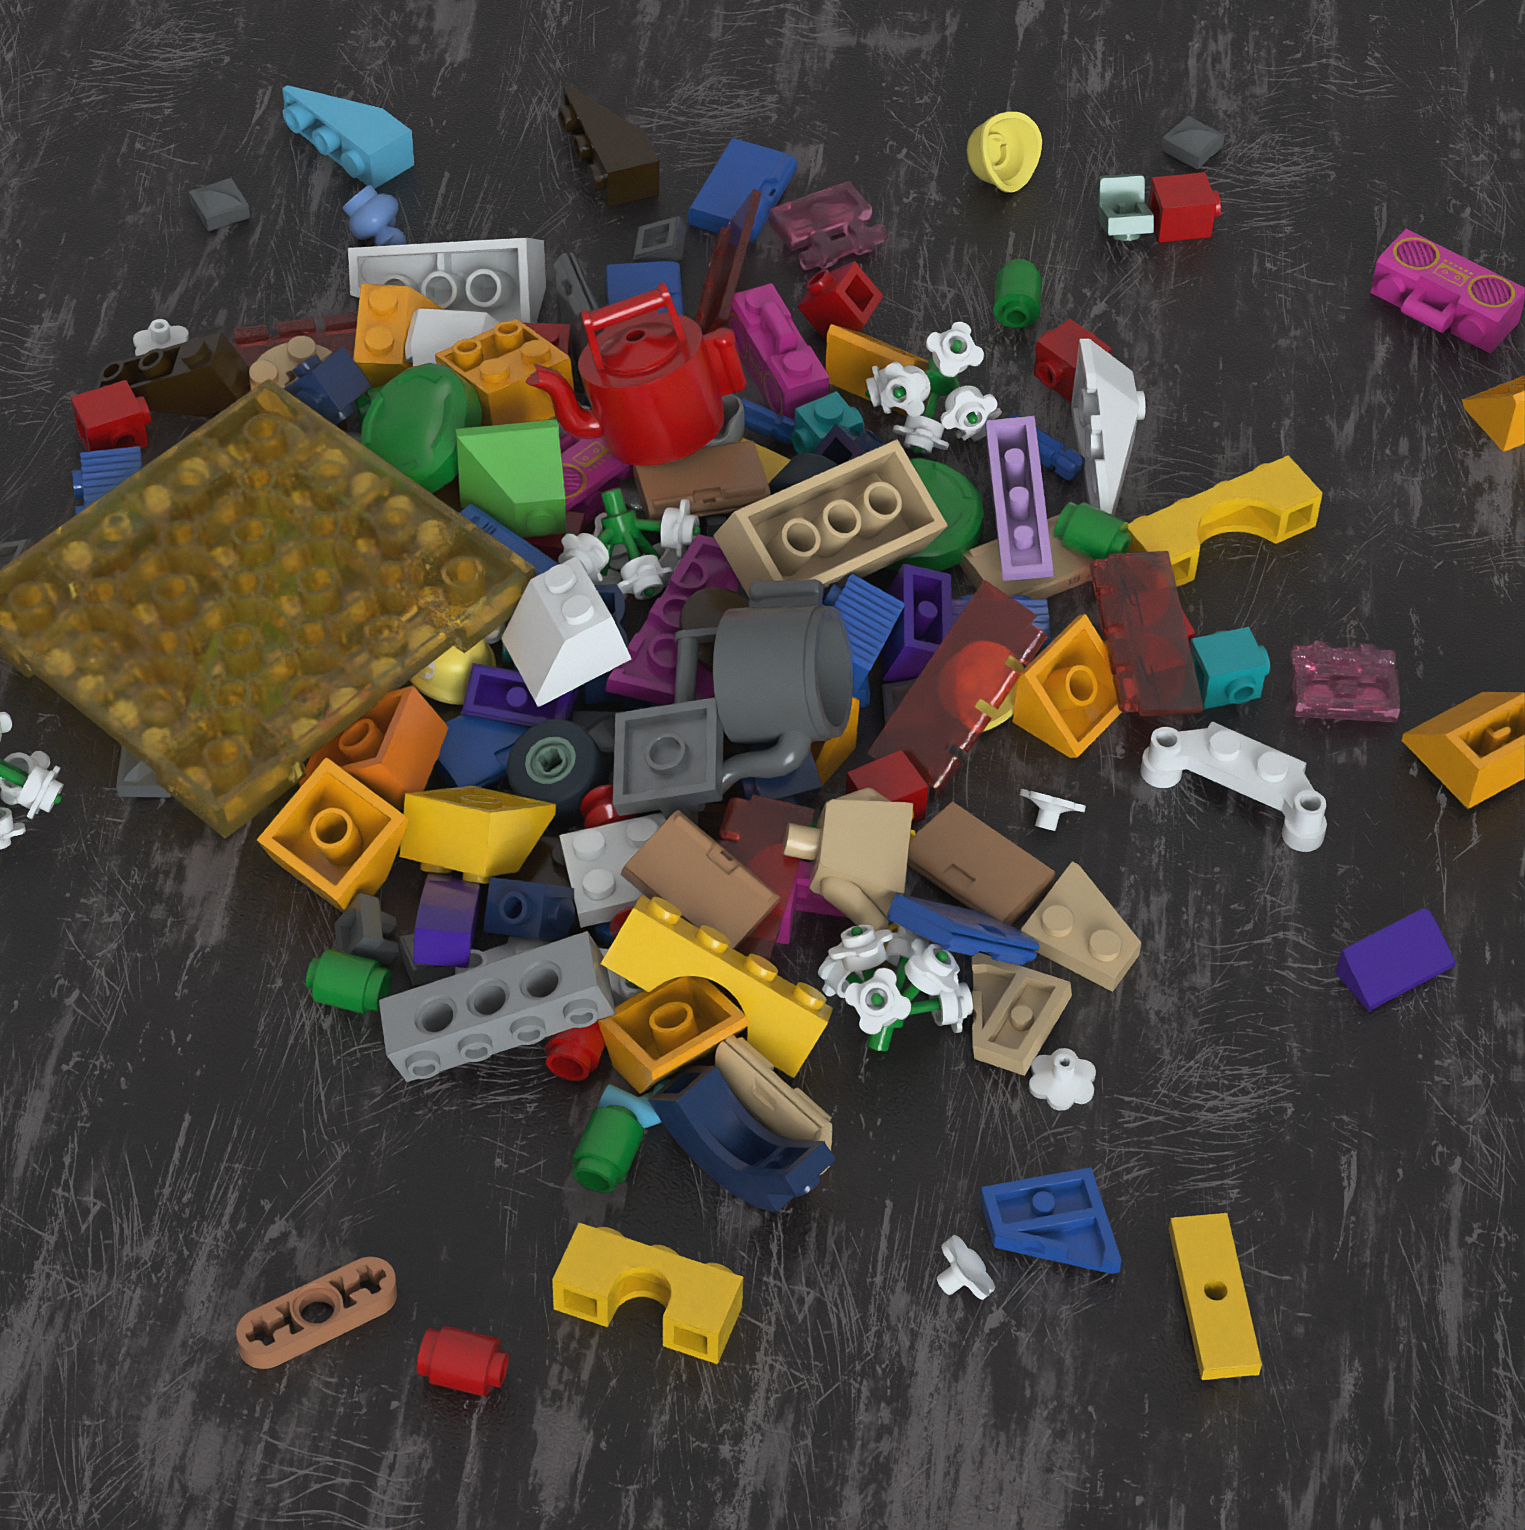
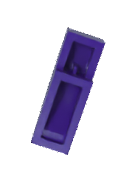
(447, 920)

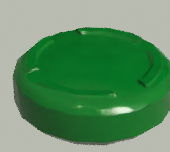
(417, 420)
(961, 509)

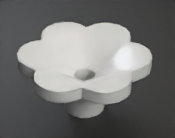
(159, 336)
(1050, 808)
(1062, 1079)
(965, 1270)

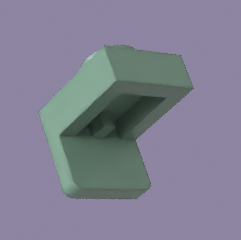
(1123, 206)

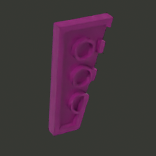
(653, 651)

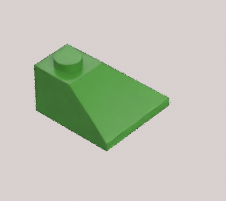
(514, 475)

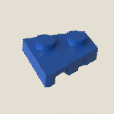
(1052, 1219)

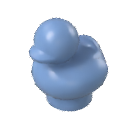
(375, 217)

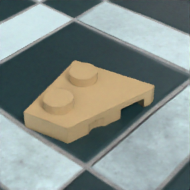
(1083, 930)
(1013, 1012)

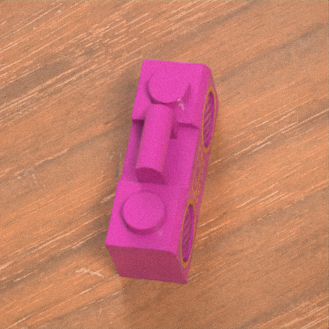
(1448, 291)
(775, 351)
(588, 472)

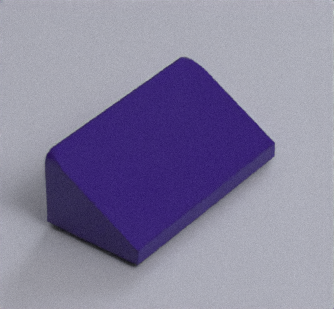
(505, 698)
(1395, 959)

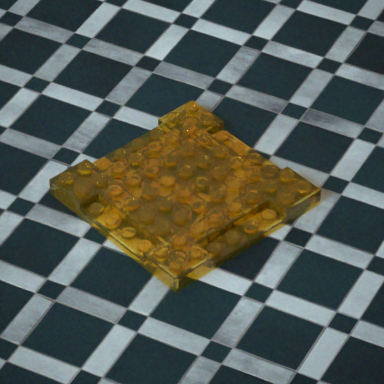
(250, 601)

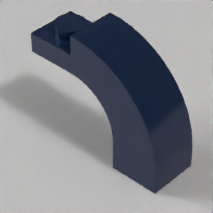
(734, 1146)

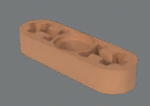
(310, 1335)

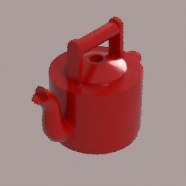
(648, 381)

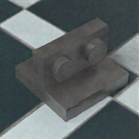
(668, 759)

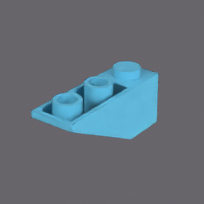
(354, 134)

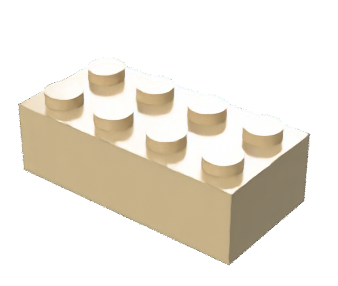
(834, 523)

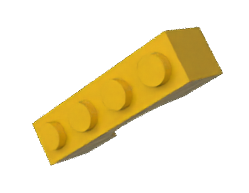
(1268, 502)
(662, 946)

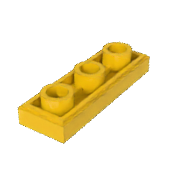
(1207, 1270)

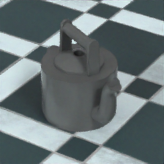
(775, 675)

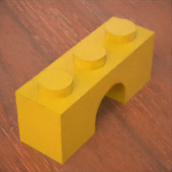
(607, 1269)

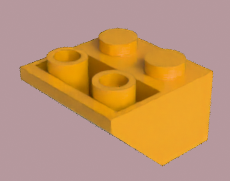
(498, 370)
(1474, 745)

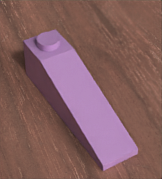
(1018, 498)

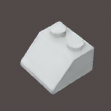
(562, 633)

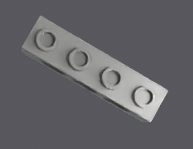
(496, 1007)

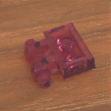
(825, 214)
(1345, 682)

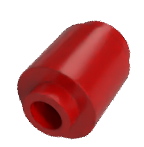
(575, 1052)
(462, 1360)

